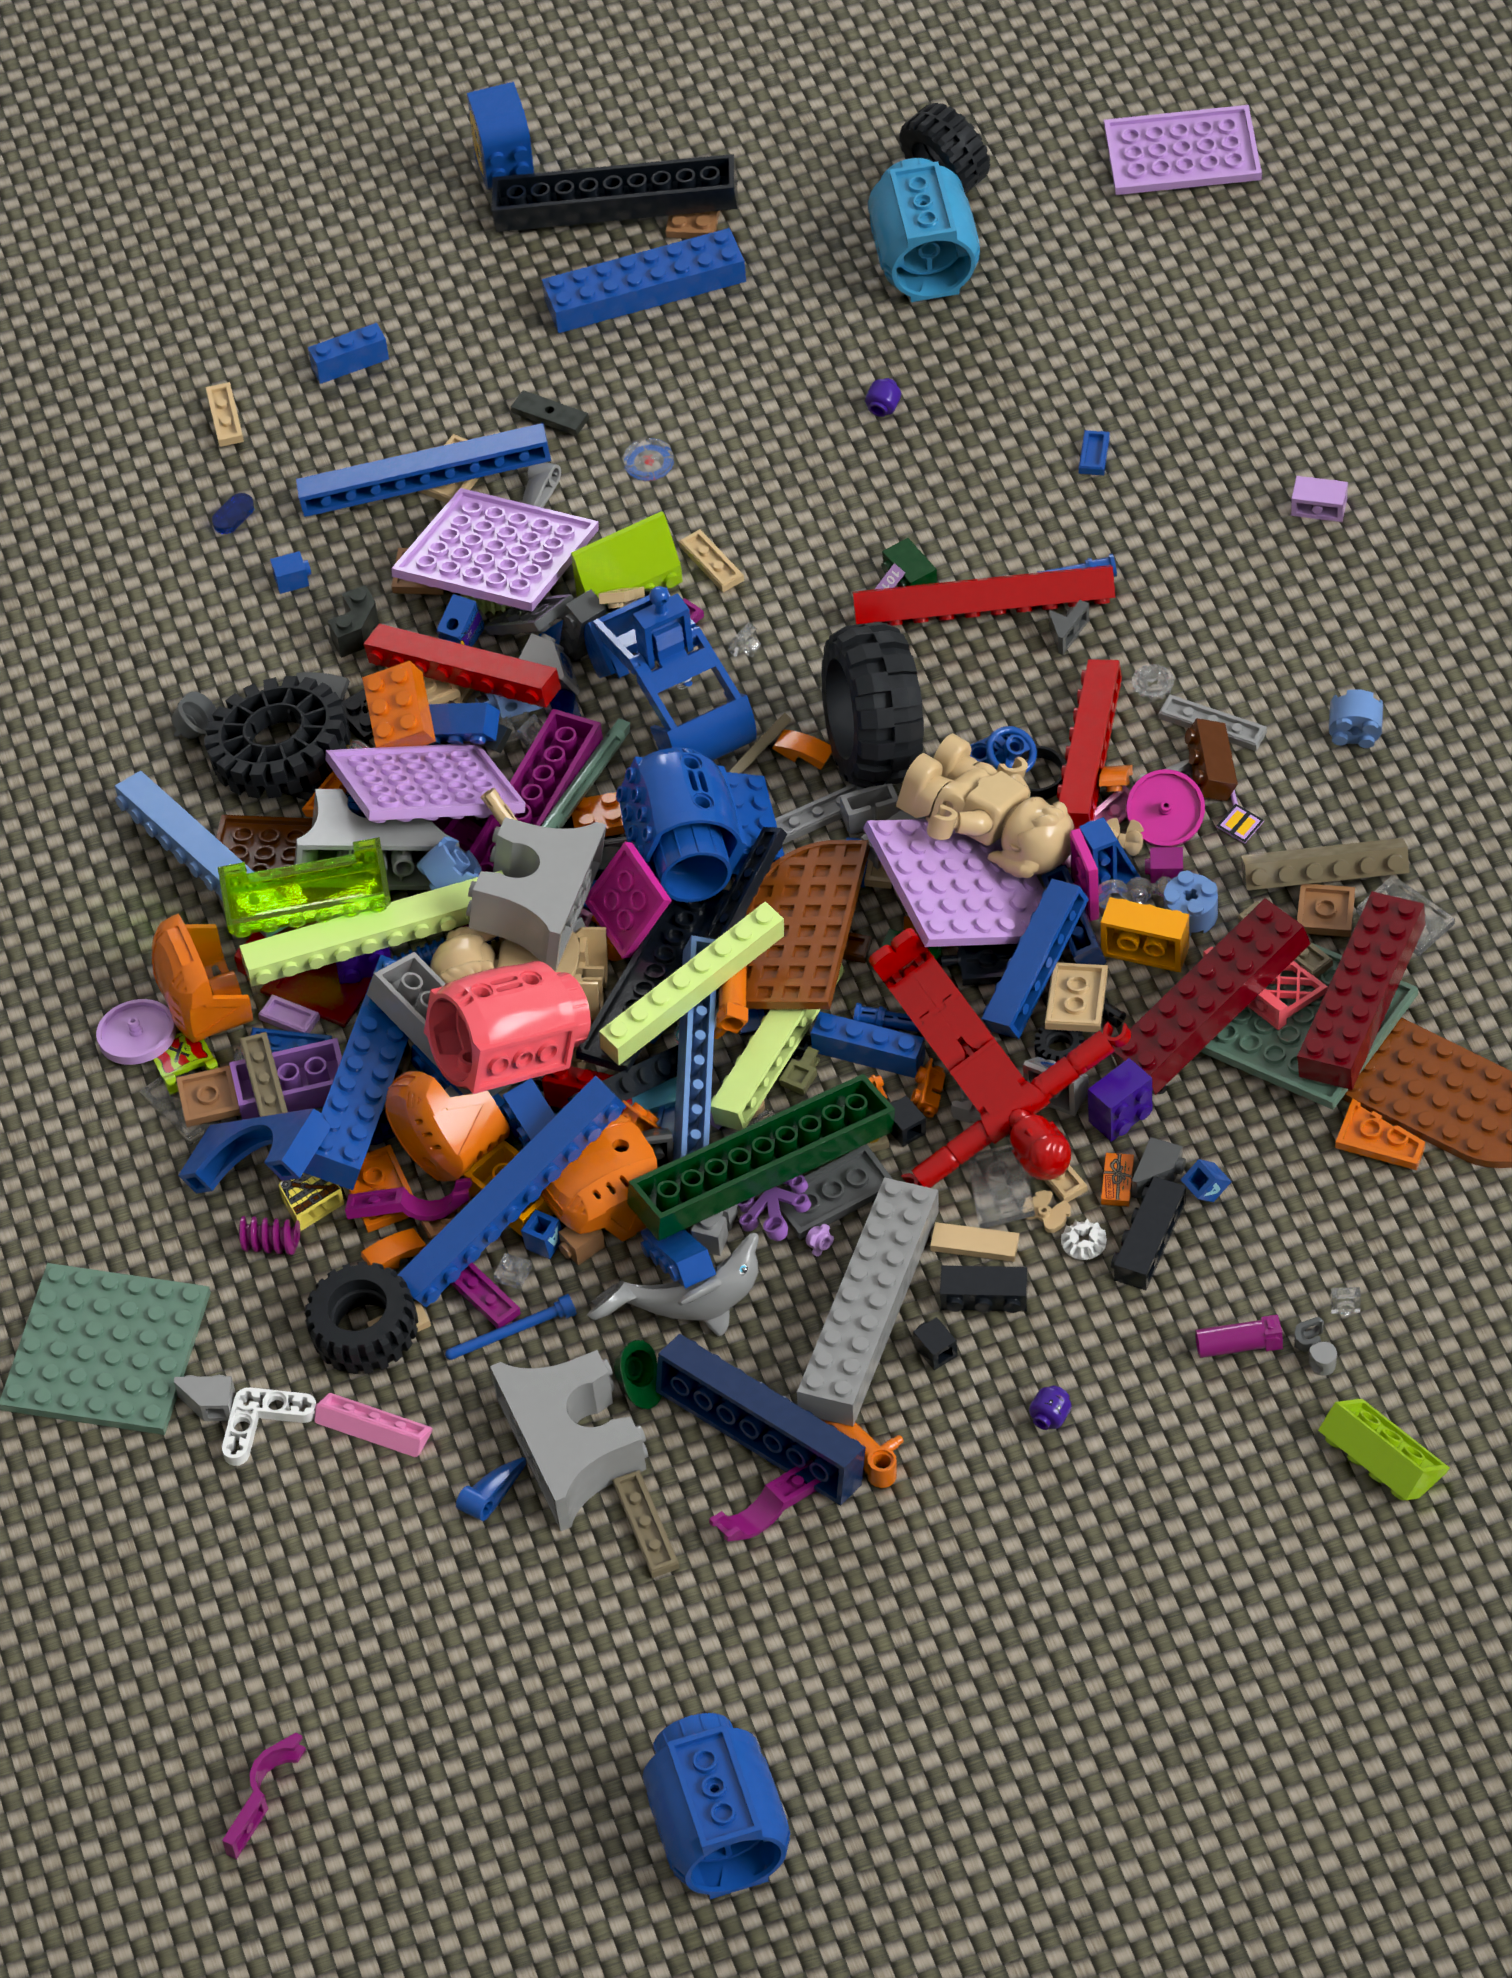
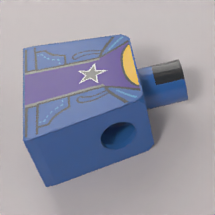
(461, 621)

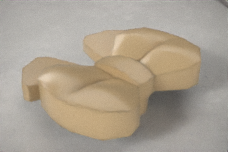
(1132, 840)
(1052, 1218)

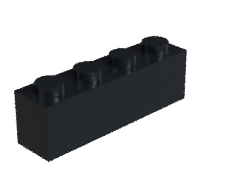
(1149, 1233)

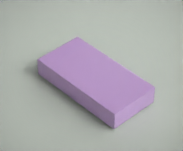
(288, 1015)

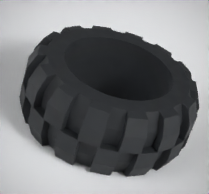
(871, 703)

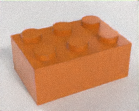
(399, 707)

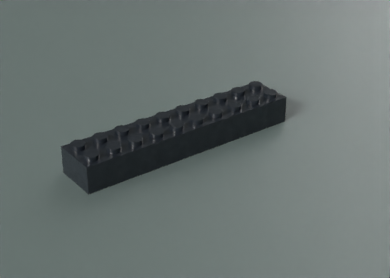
(614, 193)

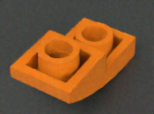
(795, 744)
(1115, 777)
(393, 1248)

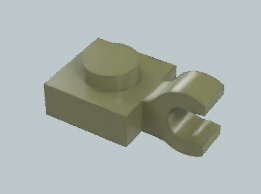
(801, 1074)

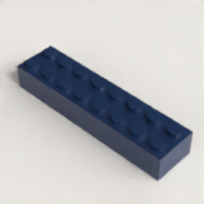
(759, 1418)

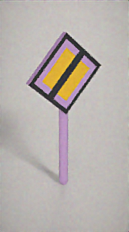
(1239, 822)

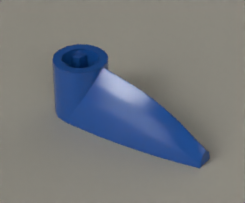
(490, 1490)

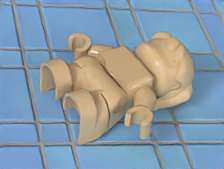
(987, 806)
(584, 956)

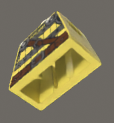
(310, 1198)

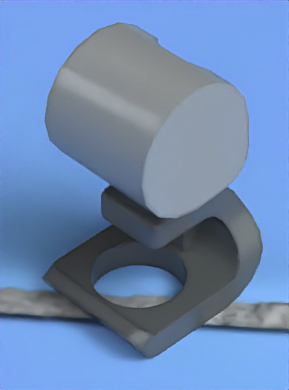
(1321, 1354)

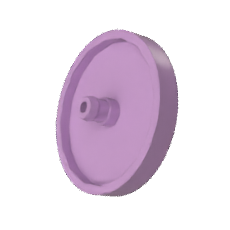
(136, 1032)

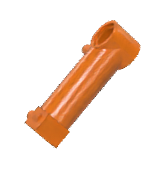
(732, 1005)
(875, 1455)

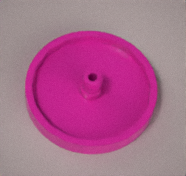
(1167, 807)

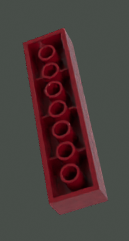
(1361, 990)
(1213, 993)

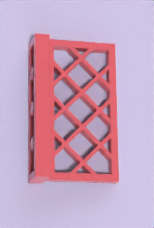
(1272, 1008)

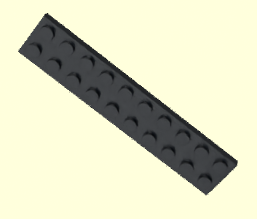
(651, 964)

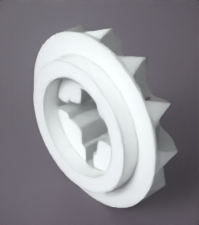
(1085, 1249)

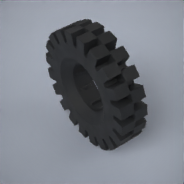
(271, 767)

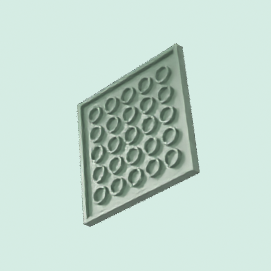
(1272, 1053)
(105, 1348)

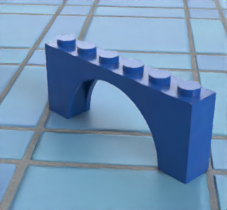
(293, 1138)

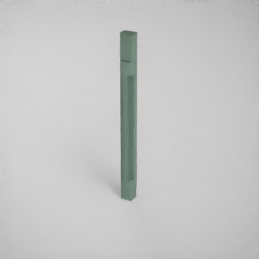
(587, 775)

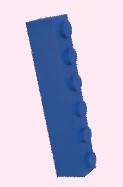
(1034, 958)

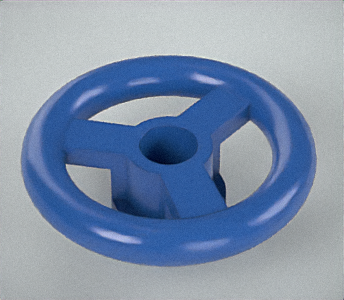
(1019, 741)

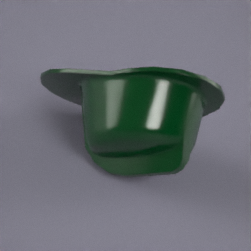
(637, 1372)

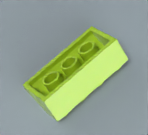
(1382, 1449)

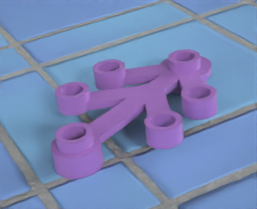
(775, 1225)

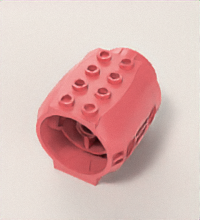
(506, 1025)

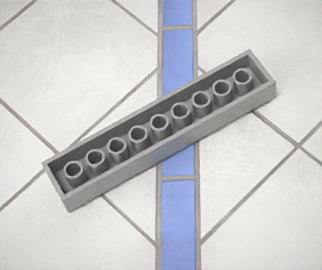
(868, 1301)

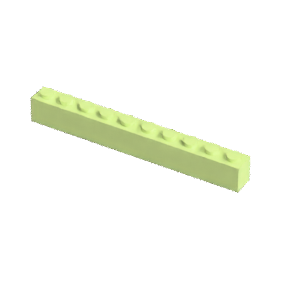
(358, 935)

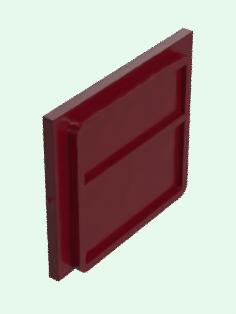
(321, 992)

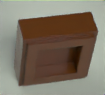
(857, 947)

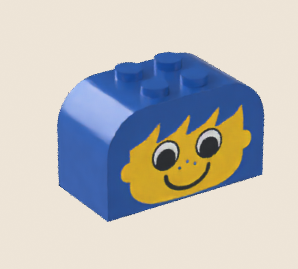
(499, 132)

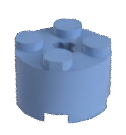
(1355, 718)
(448, 864)
(1194, 896)

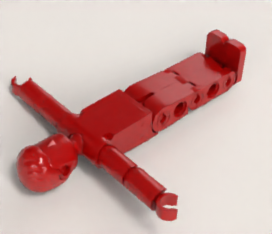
(983, 1067)

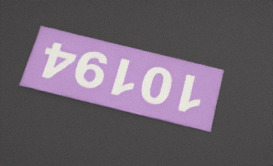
(891, 578)

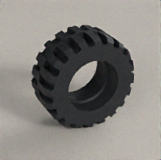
(946, 137)
(367, 1347)

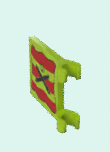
(182, 1058)

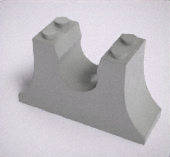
(338, 827)
(540, 887)
(564, 1456)

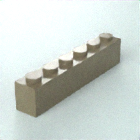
(1325, 864)

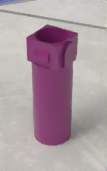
(1240, 1337)

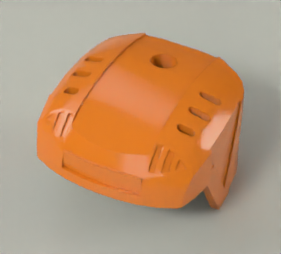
(181, 964)
(443, 1131)
(598, 1166)

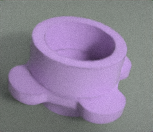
(819, 1239)

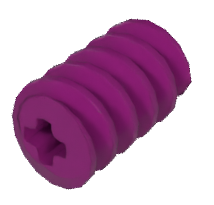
(269, 1237)

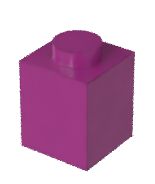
(1164, 862)

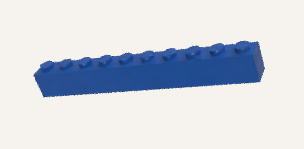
(423, 470)
(511, 1191)

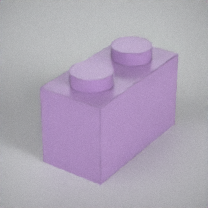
(1319, 498)

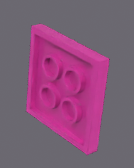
(627, 900)

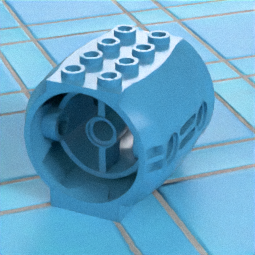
(923, 229)

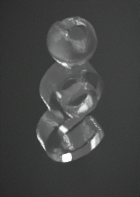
(1136, 890)

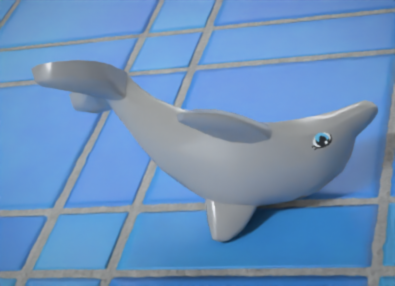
(703, 1301)

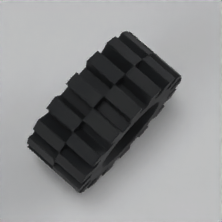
(1047, 1037)

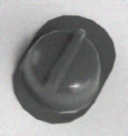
(192, 715)

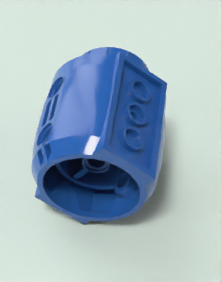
(682, 821)
(715, 1805)

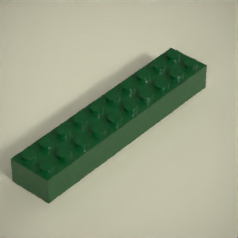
(760, 1157)

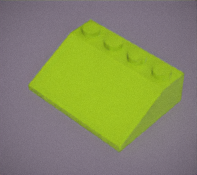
(628, 559)

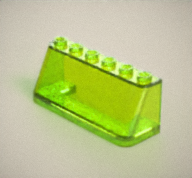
(305, 891)

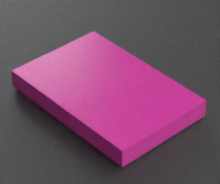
(1084, 872)

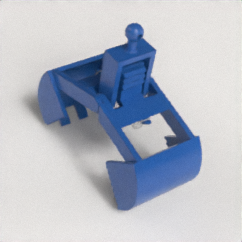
(663, 632)

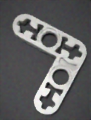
(253, 1412)

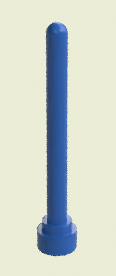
(562, 1308)

